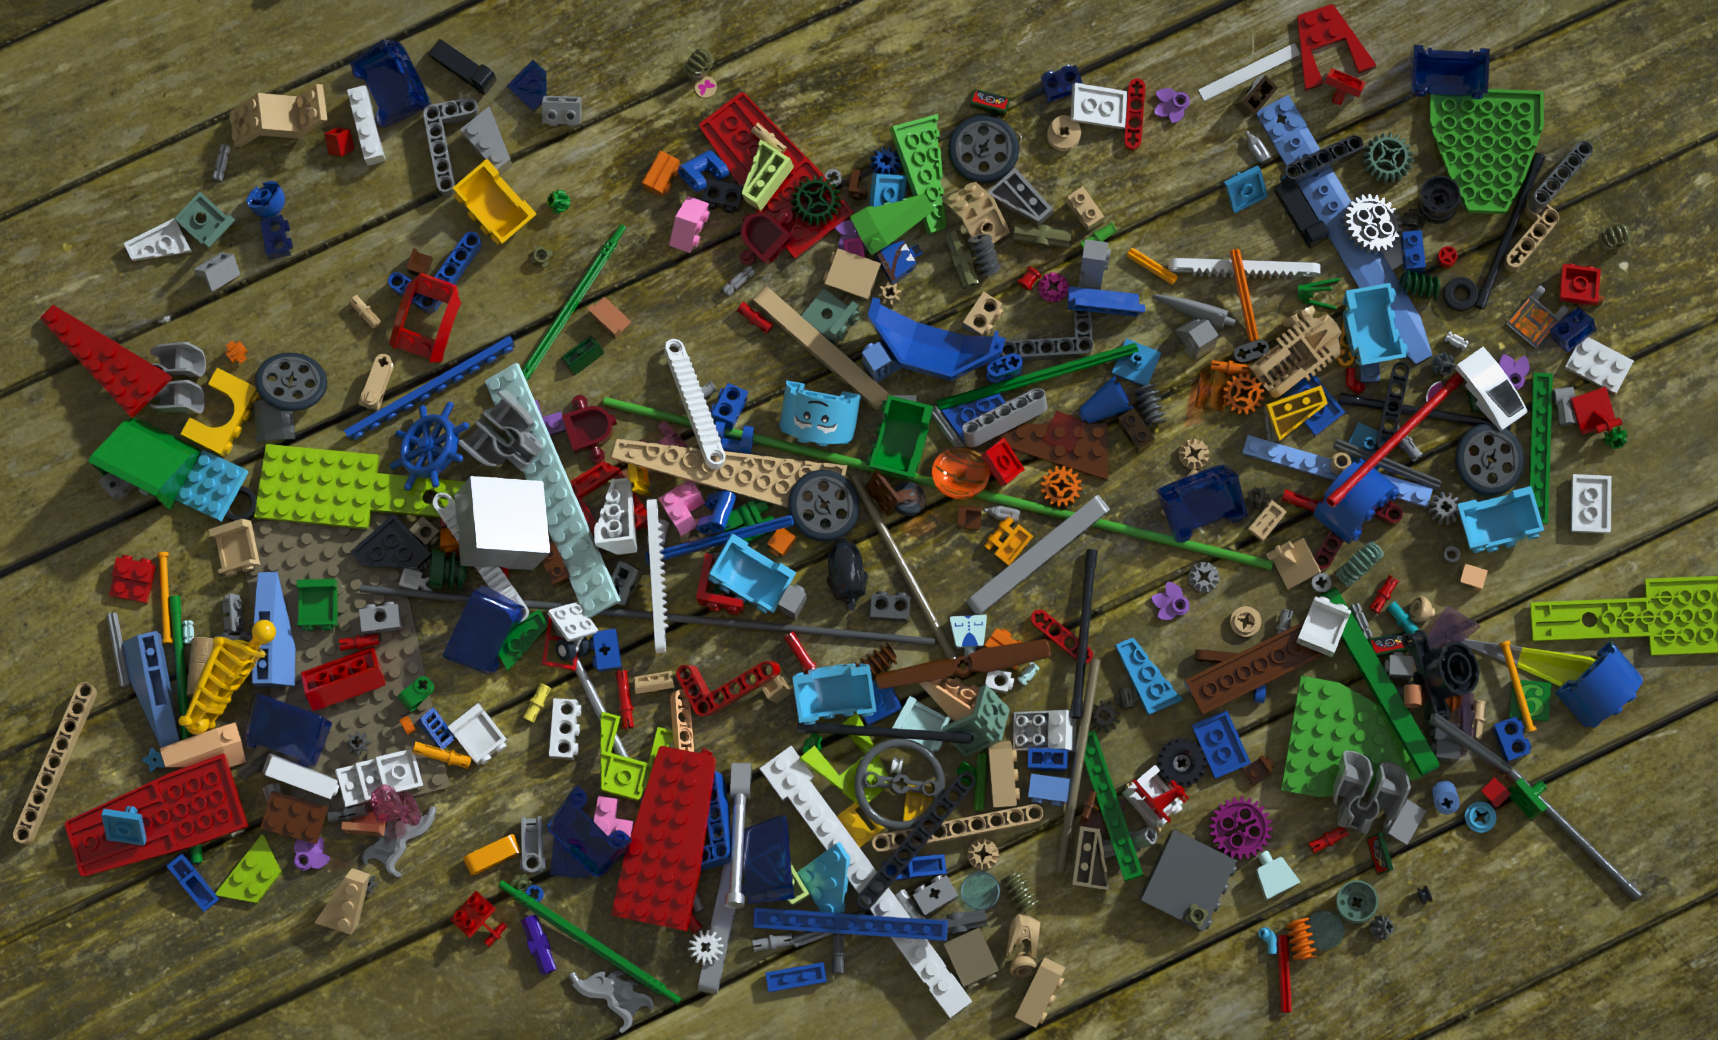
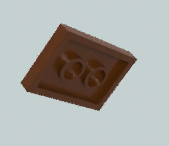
(294, 817)

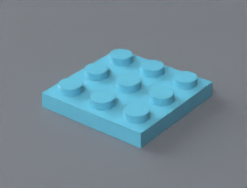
(212, 485)

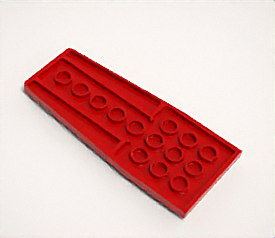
(731, 138)
(176, 814)
(668, 841)

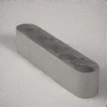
(1004, 417)

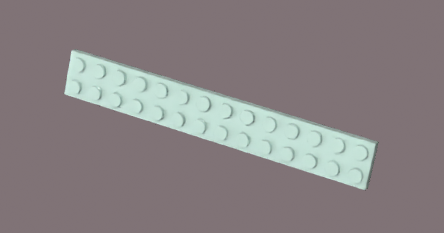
(563, 513)

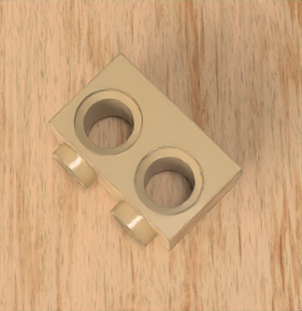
(1085, 209)
(979, 313)

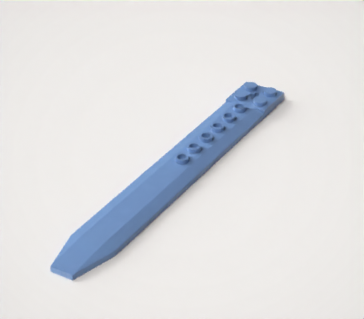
(1328, 203)

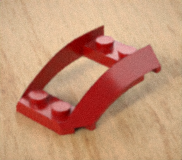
(417, 343)
(594, 479)

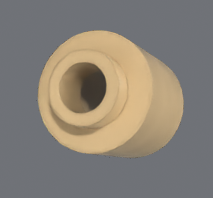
(1341, 458)

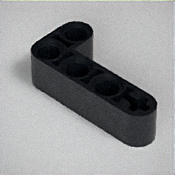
(477, 76)
(1301, 215)

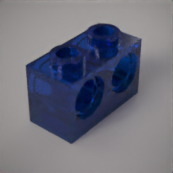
(1063, 87)
(271, 237)
(1573, 329)

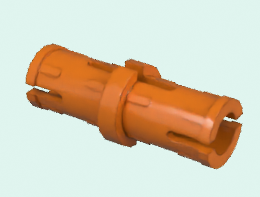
(1230, 367)

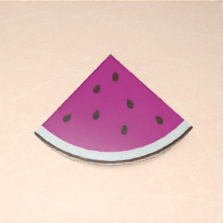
(1433, 389)

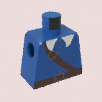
(898, 260)

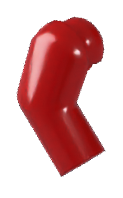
(1352, 383)

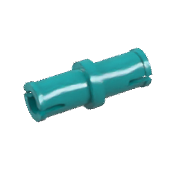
(1402, 618)

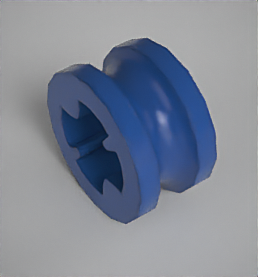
(535, 887)

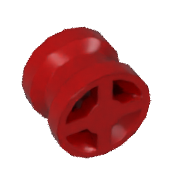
(1447, 253)

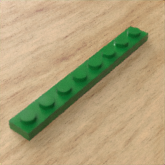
(1541, 441)
(1111, 809)

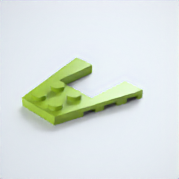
(622, 774)
(847, 779)

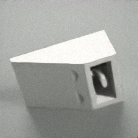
(1044, 730)

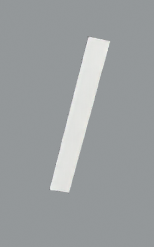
(1249, 71)

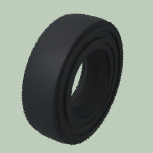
(1458, 305)

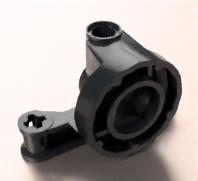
(1441, 671)

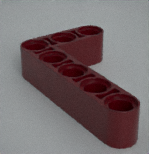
(1382, 515)

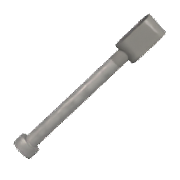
(739, 790)

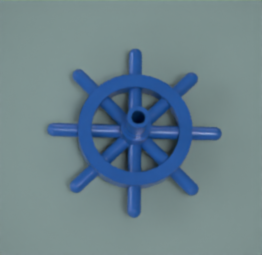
(429, 446)

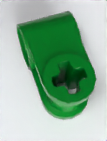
(414, 694)

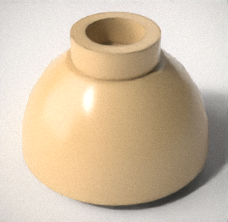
(1421, 609)
(1023, 966)

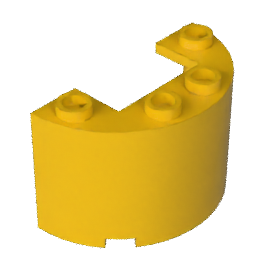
(492, 203)

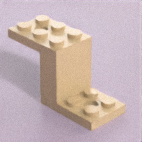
(278, 115)

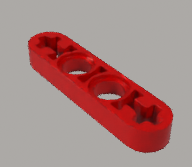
(1134, 114)
(1059, 639)

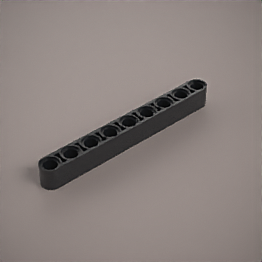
(919, 832)

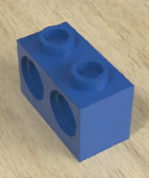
(1413, 251)
(732, 407)
(1505, 740)

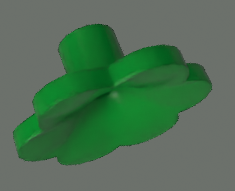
(813, 740)
(964, 767)

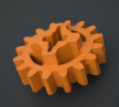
(1238, 385)
(1053, 486)

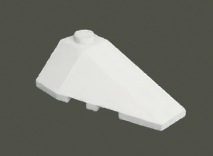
(617, 520)

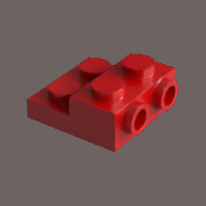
(1579, 284)
(132, 579)

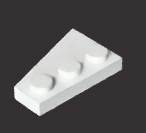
(158, 242)

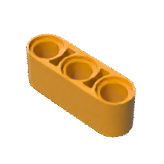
(492, 854)

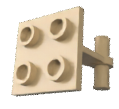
(1294, 562)

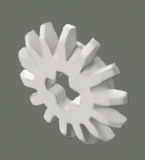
(705, 955)

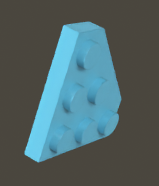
(827, 879)

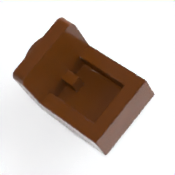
(853, 182)

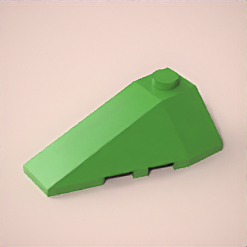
(885, 223)

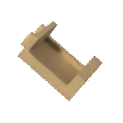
(852, 274)
(236, 547)

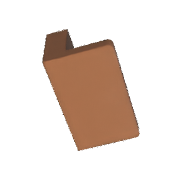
(609, 317)
(364, 826)

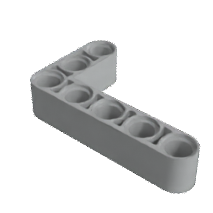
(440, 141)

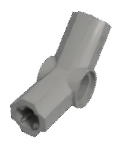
(1140, 839)

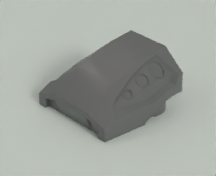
(272, 423)

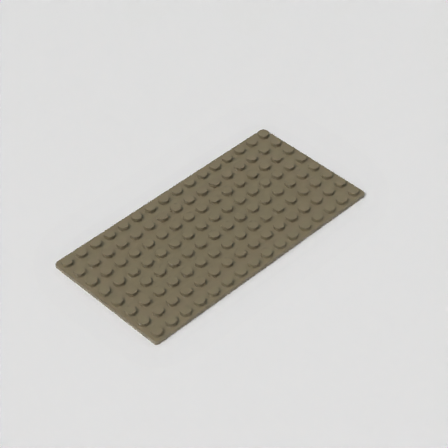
(324, 553)

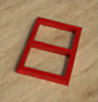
(555, 638)

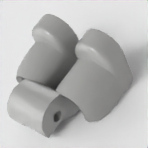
(180, 395)
(491, 448)
(1351, 783)

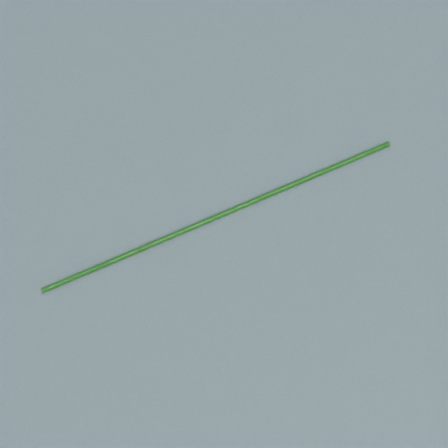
(928, 481)

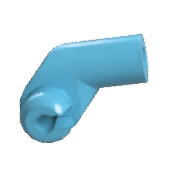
(1270, 938)

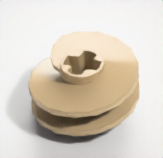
(1063, 125)

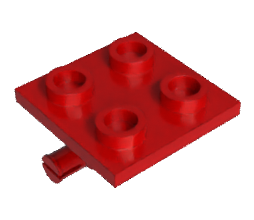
(1594, 412)
(1163, 800)
(474, 914)

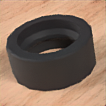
(250, 514)

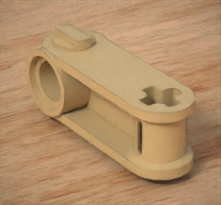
(377, 383)

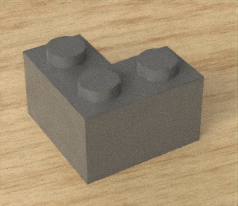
(1443, 746)

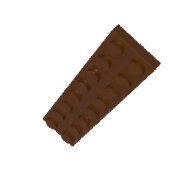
(1249, 670)

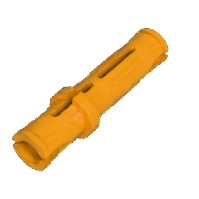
(449, 757)

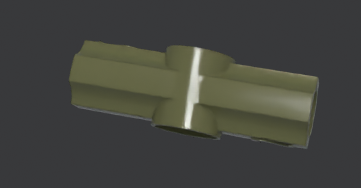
(1042, 236)
(962, 259)

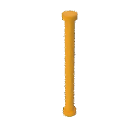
(164, 597)
(1517, 686)

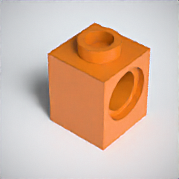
(781, 542)

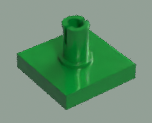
(1527, 798)

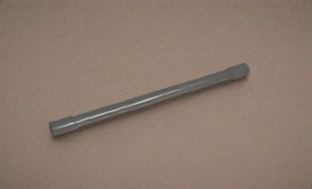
(1625, 885)

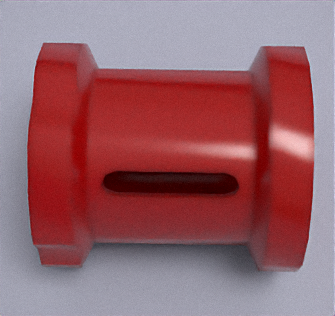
(1029, 278)

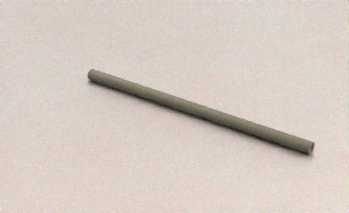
(903, 567)
(1078, 765)

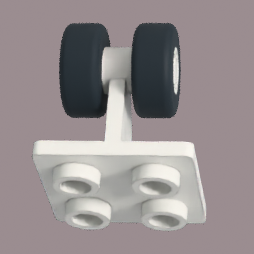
(574, 628)

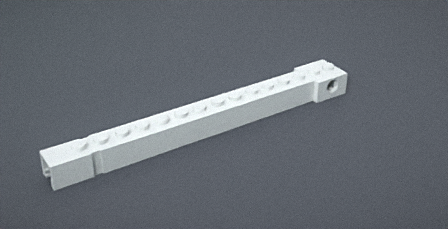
(793, 781)

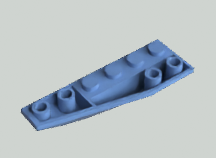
(278, 664)
(151, 684)

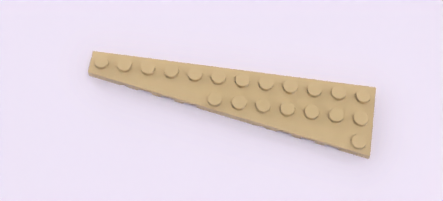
(743, 474)

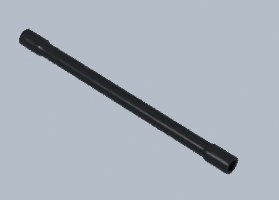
(1485, 292)
(1355, 400)
(1090, 566)
(955, 737)

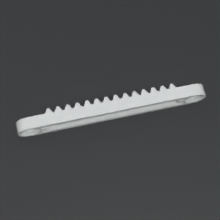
(1253, 268)
(694, 403)
(492, 575)
(656, 576)

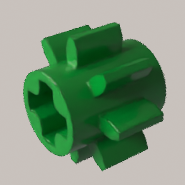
(558, 201)
(1615, 438)

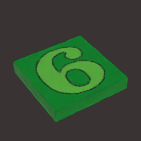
(1537, 699)

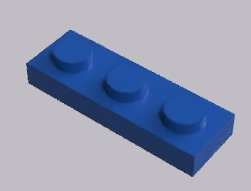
(795, 977)

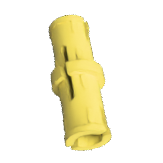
(537, 702)

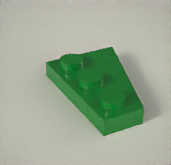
(521, 638)

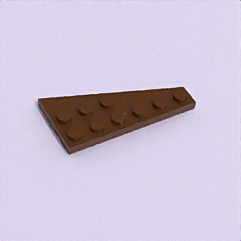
(1088, 455)

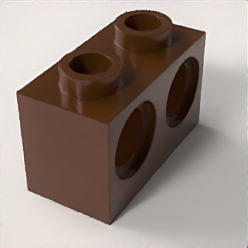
(555, 567)

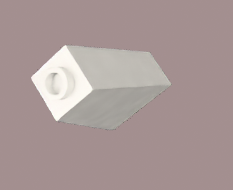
(300, 776)

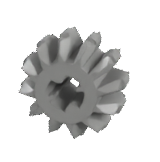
(1440, 513)

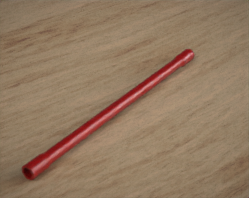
(1341, 492)

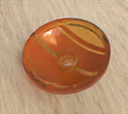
(960, 463)

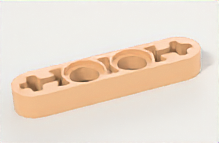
(677, 725)

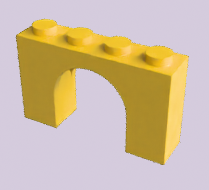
(220, 439)

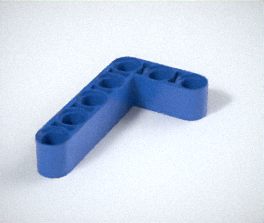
(451, 263)
(715, 826)

